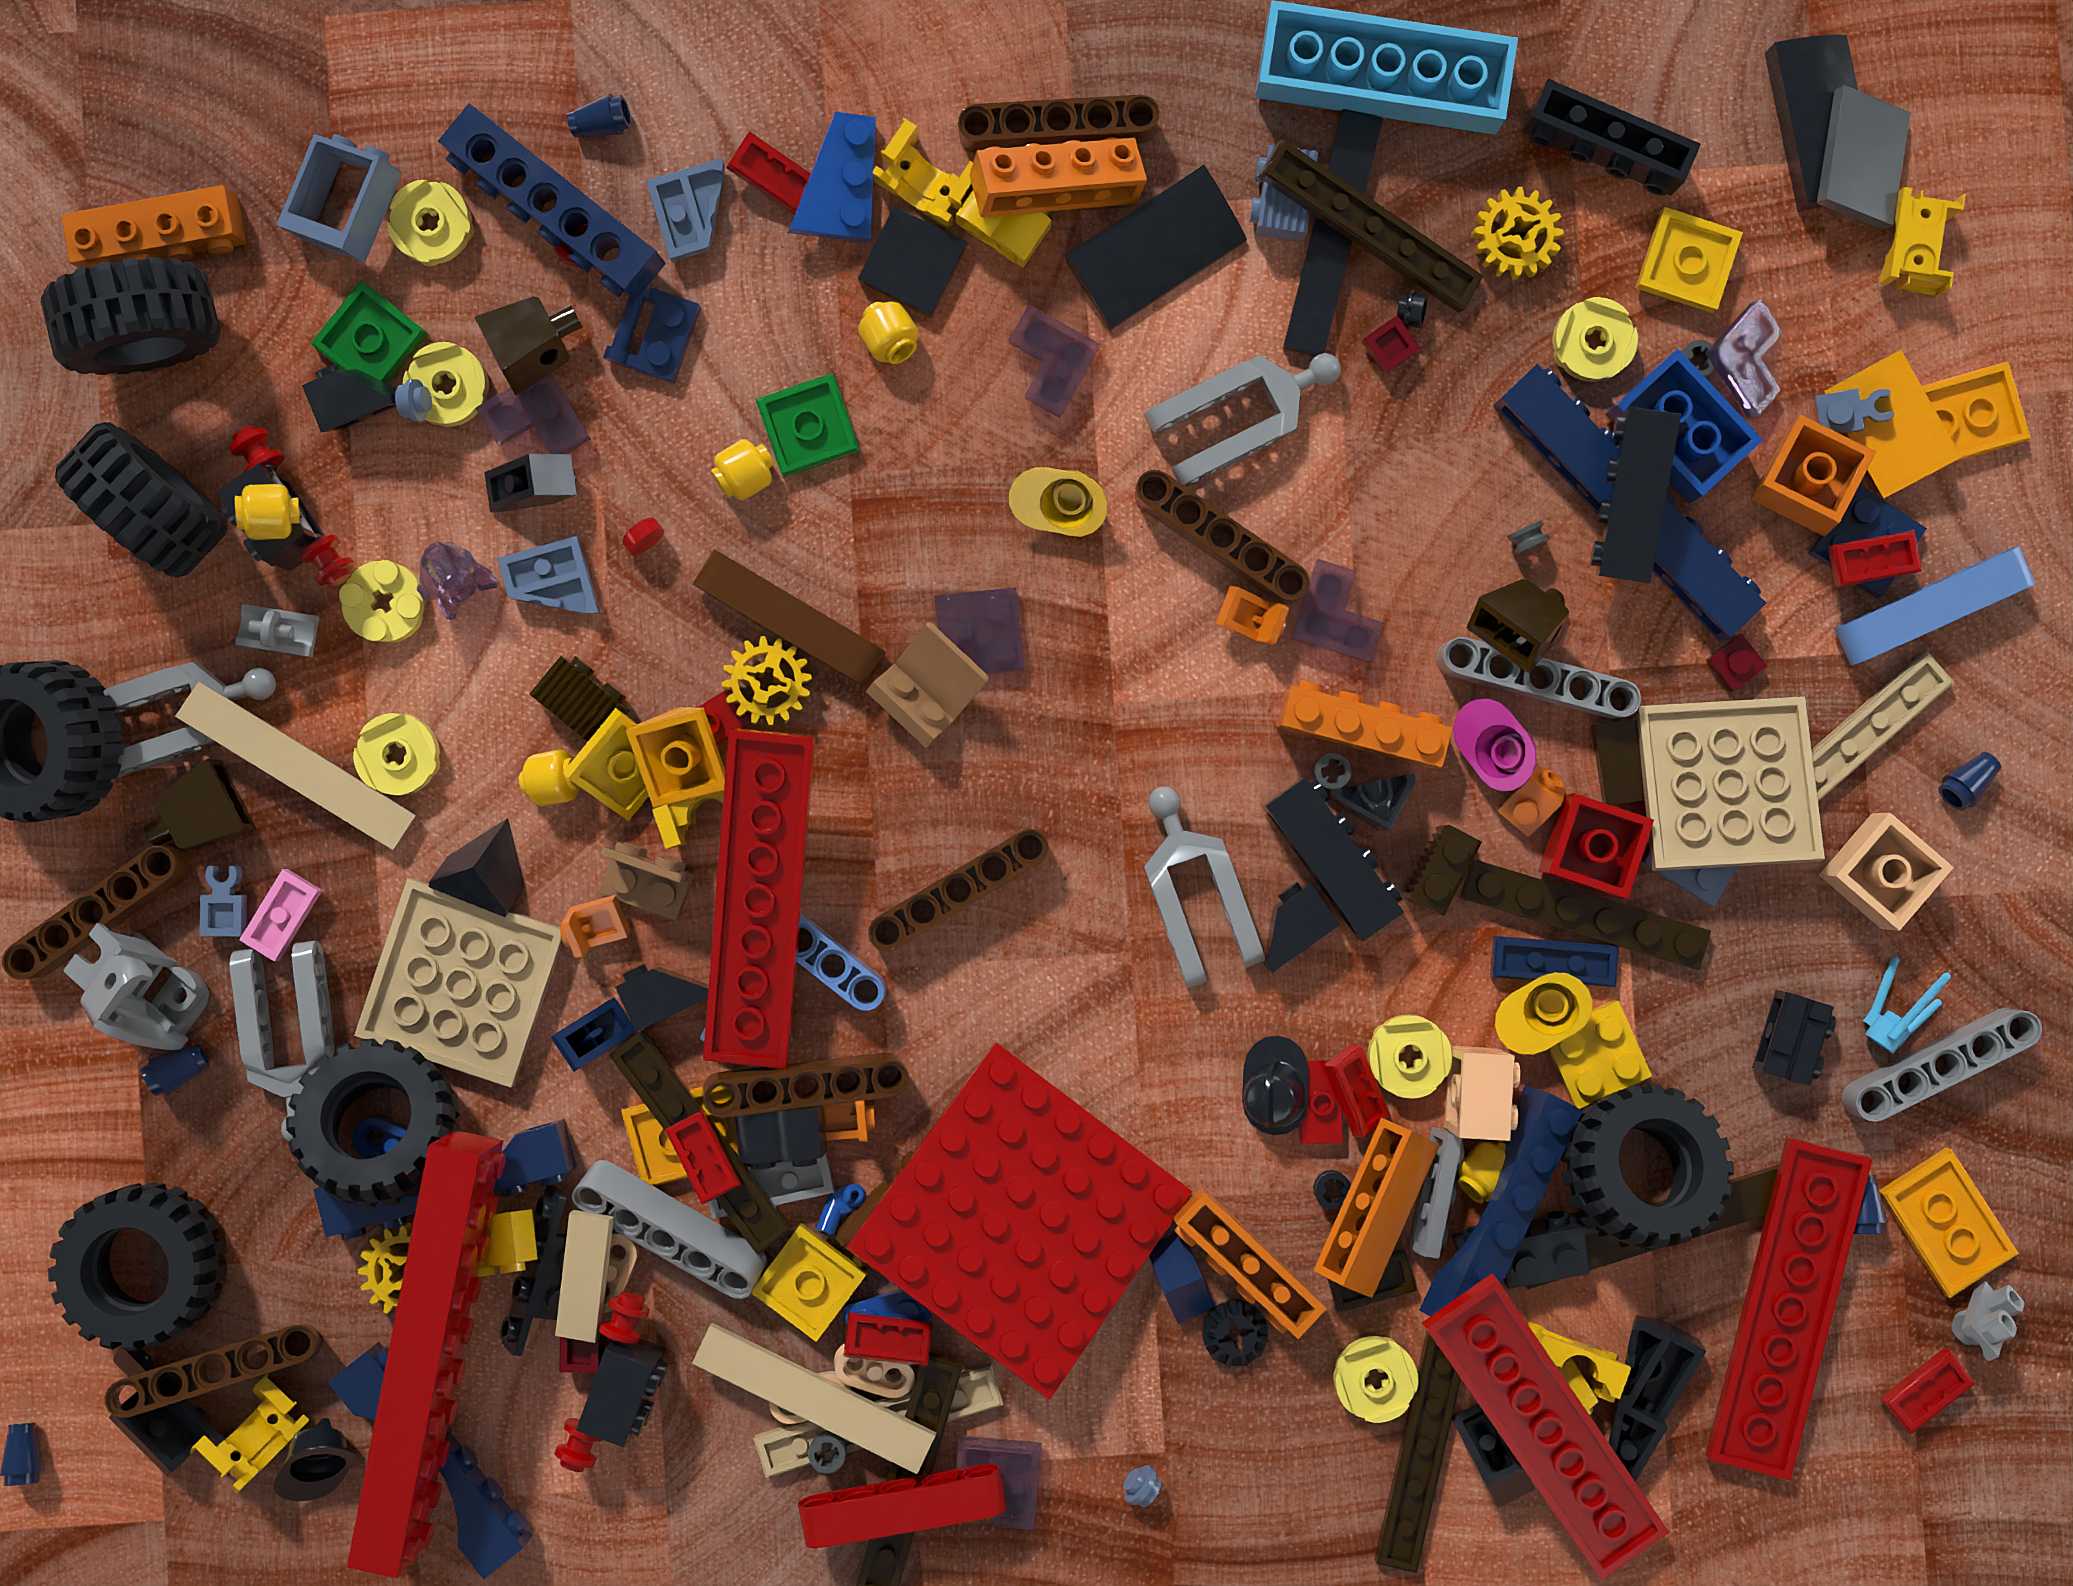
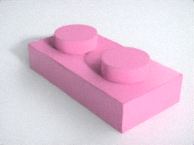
(280, 915)

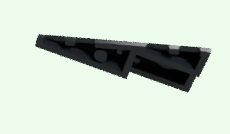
(1661, 1366)

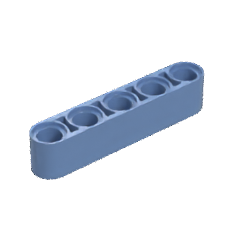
(1934, 605)
(854, 971)

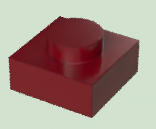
(1390, 345)
(1736, 662)
(580, 1355)

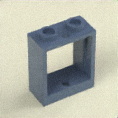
(314, 184)

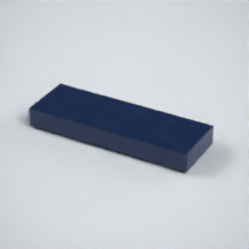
(1536, 957)

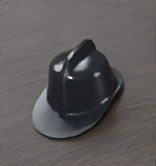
(1275, 1085)
(314, 1463)

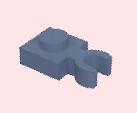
(1845, 411)
(223, 911)

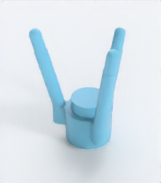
(1891, 1030)

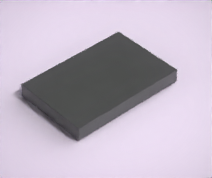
(1863, 157)

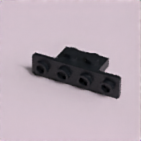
(1549, 1251)
(539, 1286)
(168, 1431)

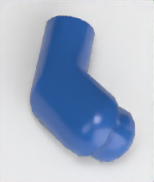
(839, 1205)

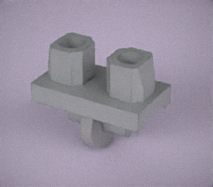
(277, 630)
(1988, 1318)

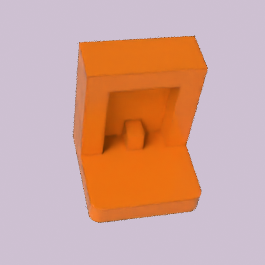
(1252, 616)
(1535, 801)
(593, 925)
(849, 1120)

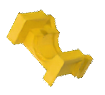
(922, 182)
(1919, 239)
(677, 817)
(1607, 1373)
(255, 1438)

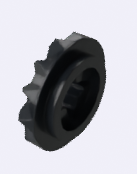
(1217, 1325)

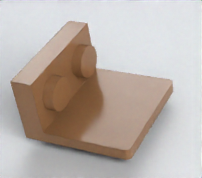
(928, 685)
(645, 882)

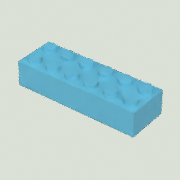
(1386, 67)

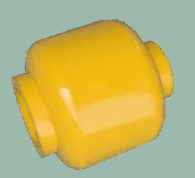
(888, 332)
(742, 469)
(266, 511)
(544, 778)
(1481, 1170)

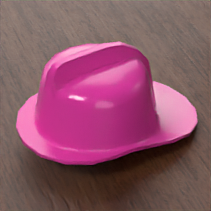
(1495, 744)

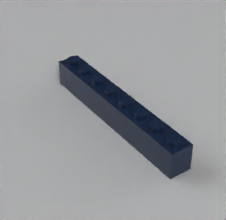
(1580, 454)

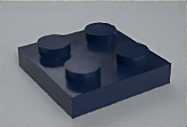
(1866, 519)

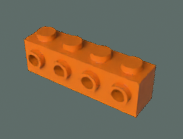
(1057, 176)
(156, 227)
(1363, 726)
(1376, 1208)
(1249, 1262)

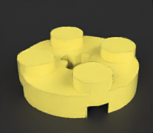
(406, 220)
(1616, 330)
(459, 365)
(360, 596)
(374, 746)
(1423, 1036)
(1396, 1390)

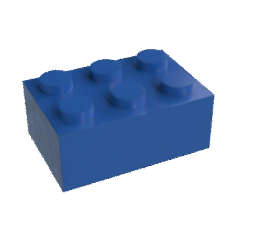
(1710, 430)

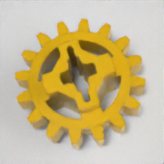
(1520, 249)
(761, 698)
(392, 1260)

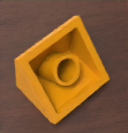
(677, 756)

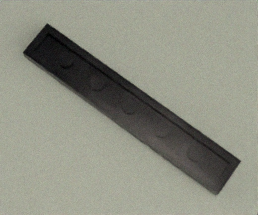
(1327, 247)

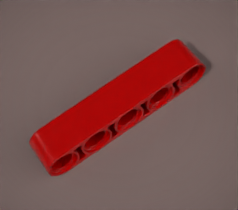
(902, 1506)

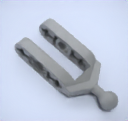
(1281, 389)
(256, 684)
(1180, 847)
(255, 1025)

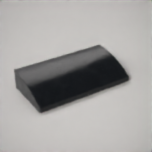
(1803, 88)
(1156, 247)

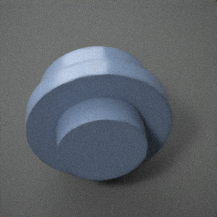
(413, 400)
(1141, 1486)

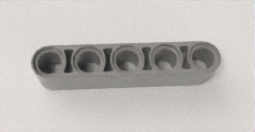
(1557, 680)
(1960, 1064)
(670, 1229)

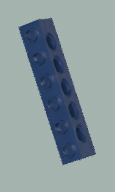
(475, 135)

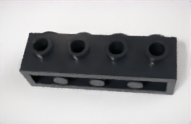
(1610, 138)
(1637, 494)
(1333, 858)

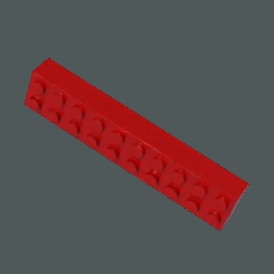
(426, 1352)

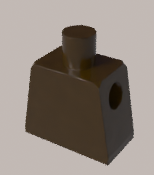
(527, 340)
(1520, 621)
(200, 809)

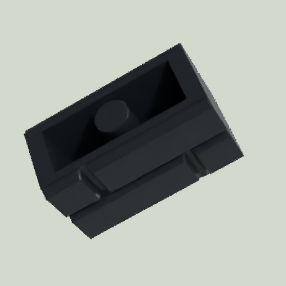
(1794, 1038)

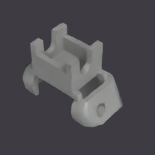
(120, 980)

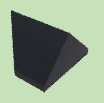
(1377, 801)
(483, 872)

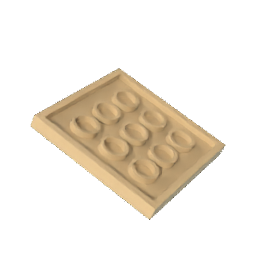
(1729, 783)
(460, 983)

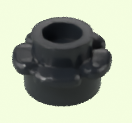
(1412, 309)

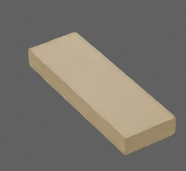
(584, 1276)

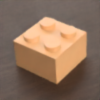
(1886, 871)
(1481, 1093)

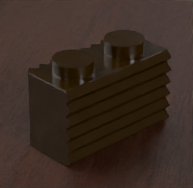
(576, 697)
(1441, 869)

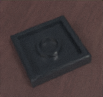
(912, 261)

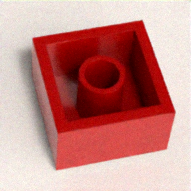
(1596, 846)

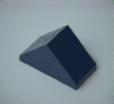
(593, 1034)
(1180, 1278)

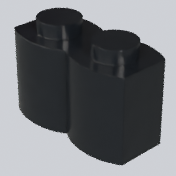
(781, 1136)

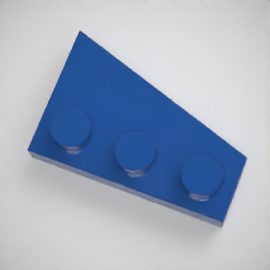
(841, 182)

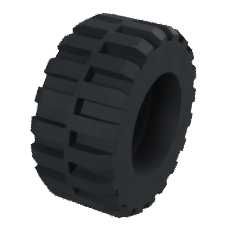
(130, 316)
(140, 500)
(79, 734)
(330, 1093)
(1696, 1160)
(85, 1276)

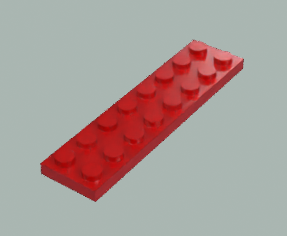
(758, 897)
(1788, 1308)
(1545, 1426)

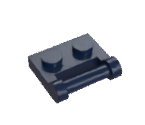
(664, 339)

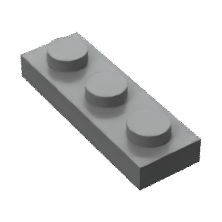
(789, 1183)
(1436, 1195)

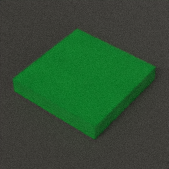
(369, 335)
(807, 425)

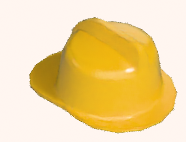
(1058, 501)
(1543, 1013)

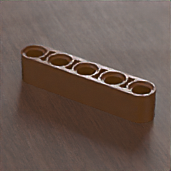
(1074, 110)
(1242, 539)
(789, 618)
(938, 895)
(78, 916)
(824, 1092)
(193, 1371)

